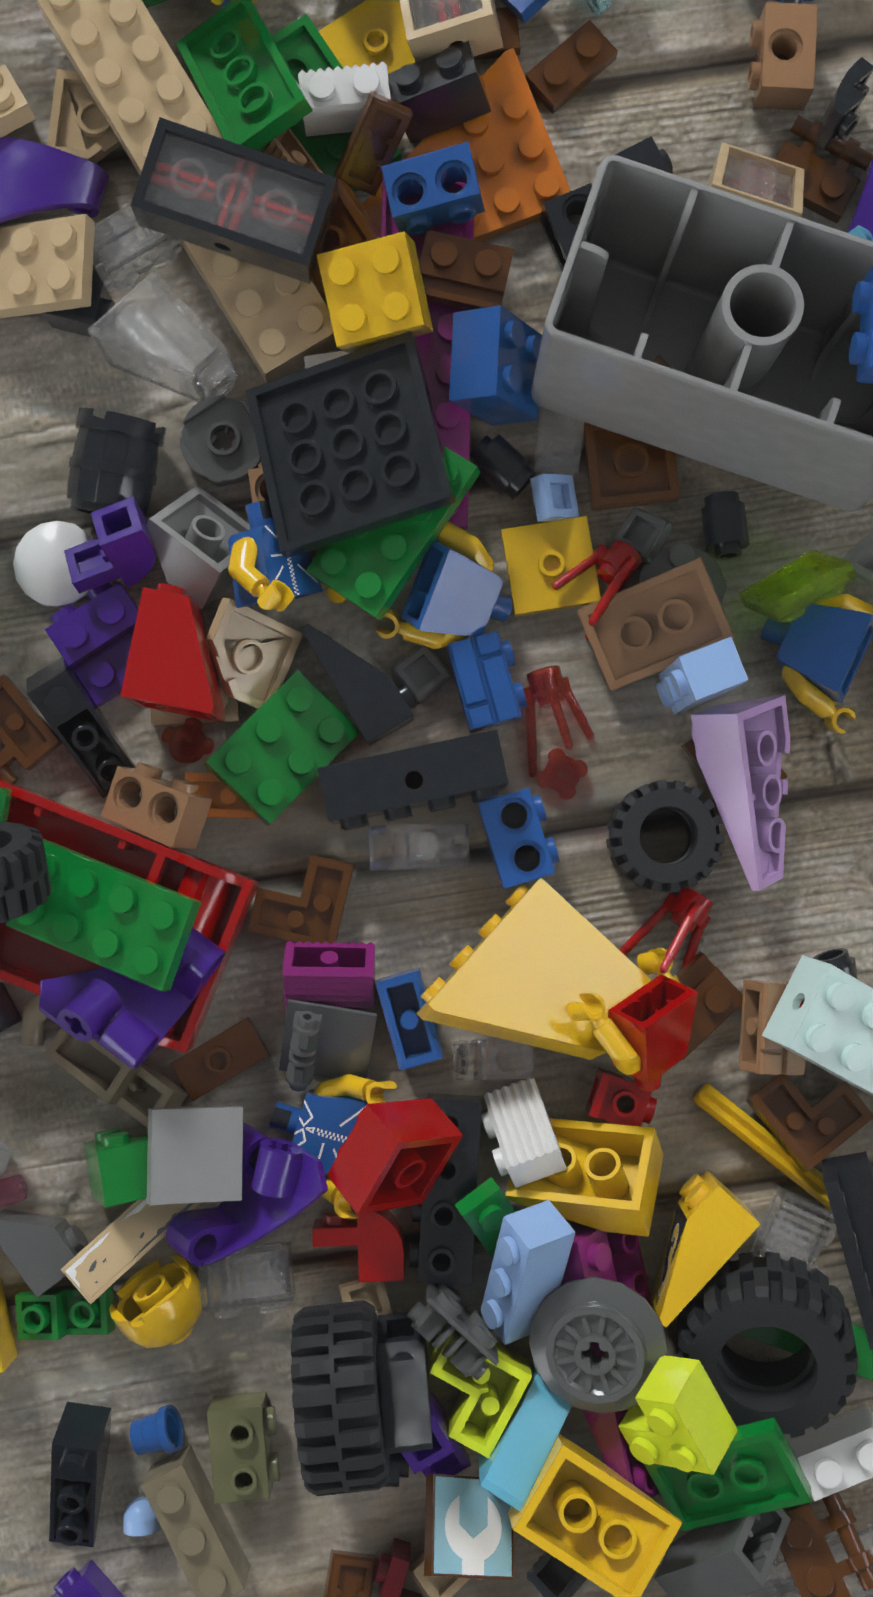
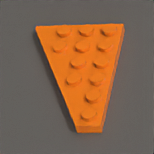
(509, 151)

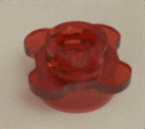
(187, 751)
(549, 776)

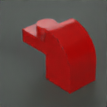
(378, 1242)

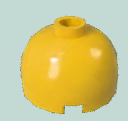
(159, 1304)

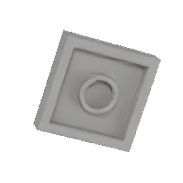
(194, 1155)

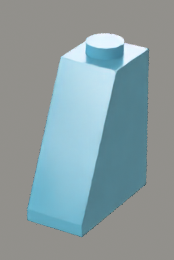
(524, 1443)

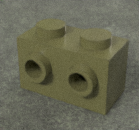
(242, 1447)

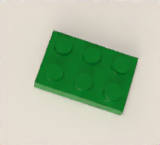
(282, 748)
(751, 1479)

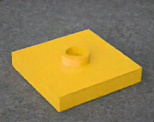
(370, 34)
(541, 555)

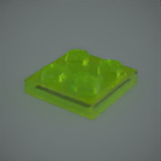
(797, 585)

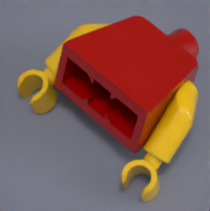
(646, 1029)

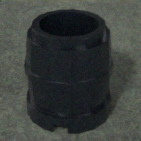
(113, 460)

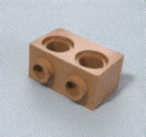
(155, 811)

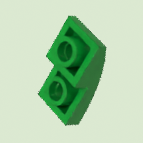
(62, 1313)

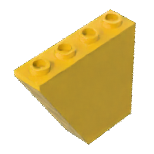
(528, 974)

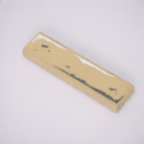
(120, 1246)

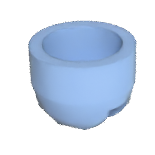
(140, 1518)

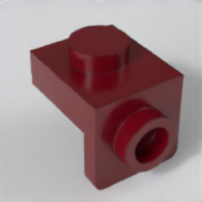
(392, 1571)

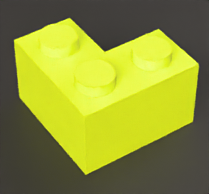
(483, 1403)
(679, 1418)

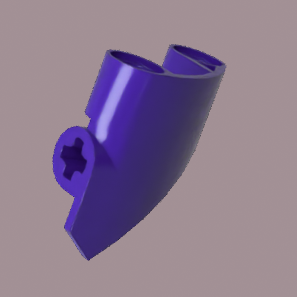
(47, 179)
(125, 1013)
(276, 1187)

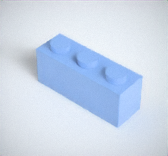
(701, 676)
(525, 1268)

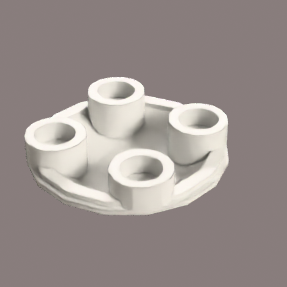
(42, 564)

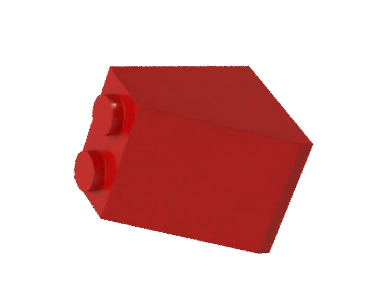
(171, 659)

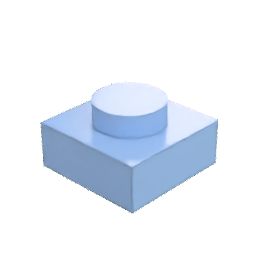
(554, 497)

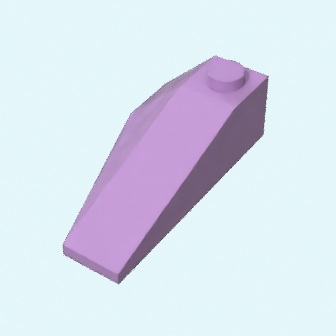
(741, 762)

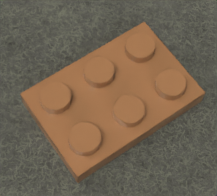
(656, 623)

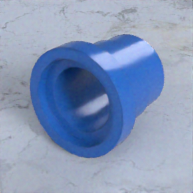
(158, 1432)

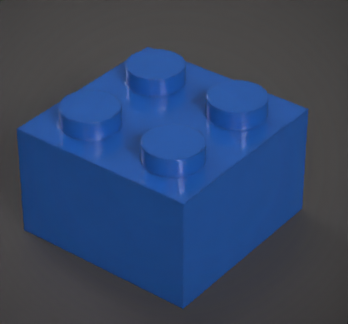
(494, 365)

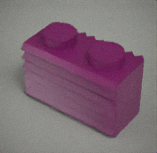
(330, 974)

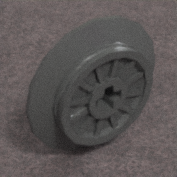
(604, 1314)

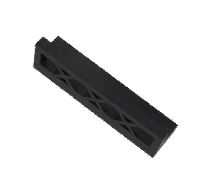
(850, 1195)

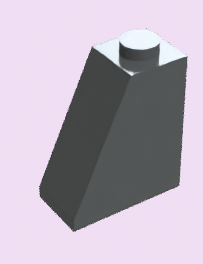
(723, 1557)

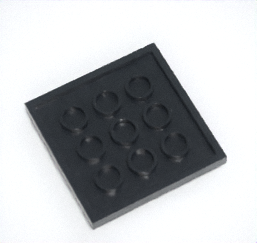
(349, 445)

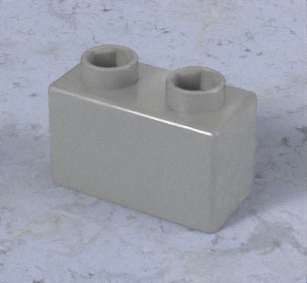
(742, 311)

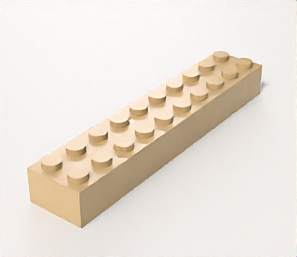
(134, 84)

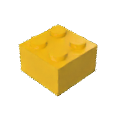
(374, 291)

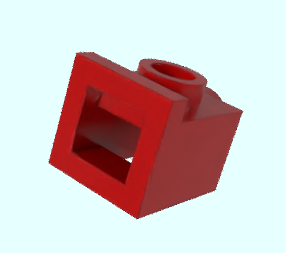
(608, 1089)

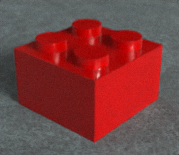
(394, 1155)

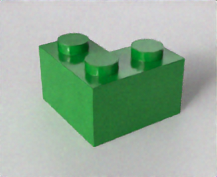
(117, 1166)

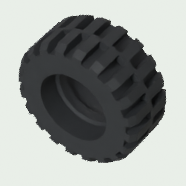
(781, 1296)
(338, 1398)

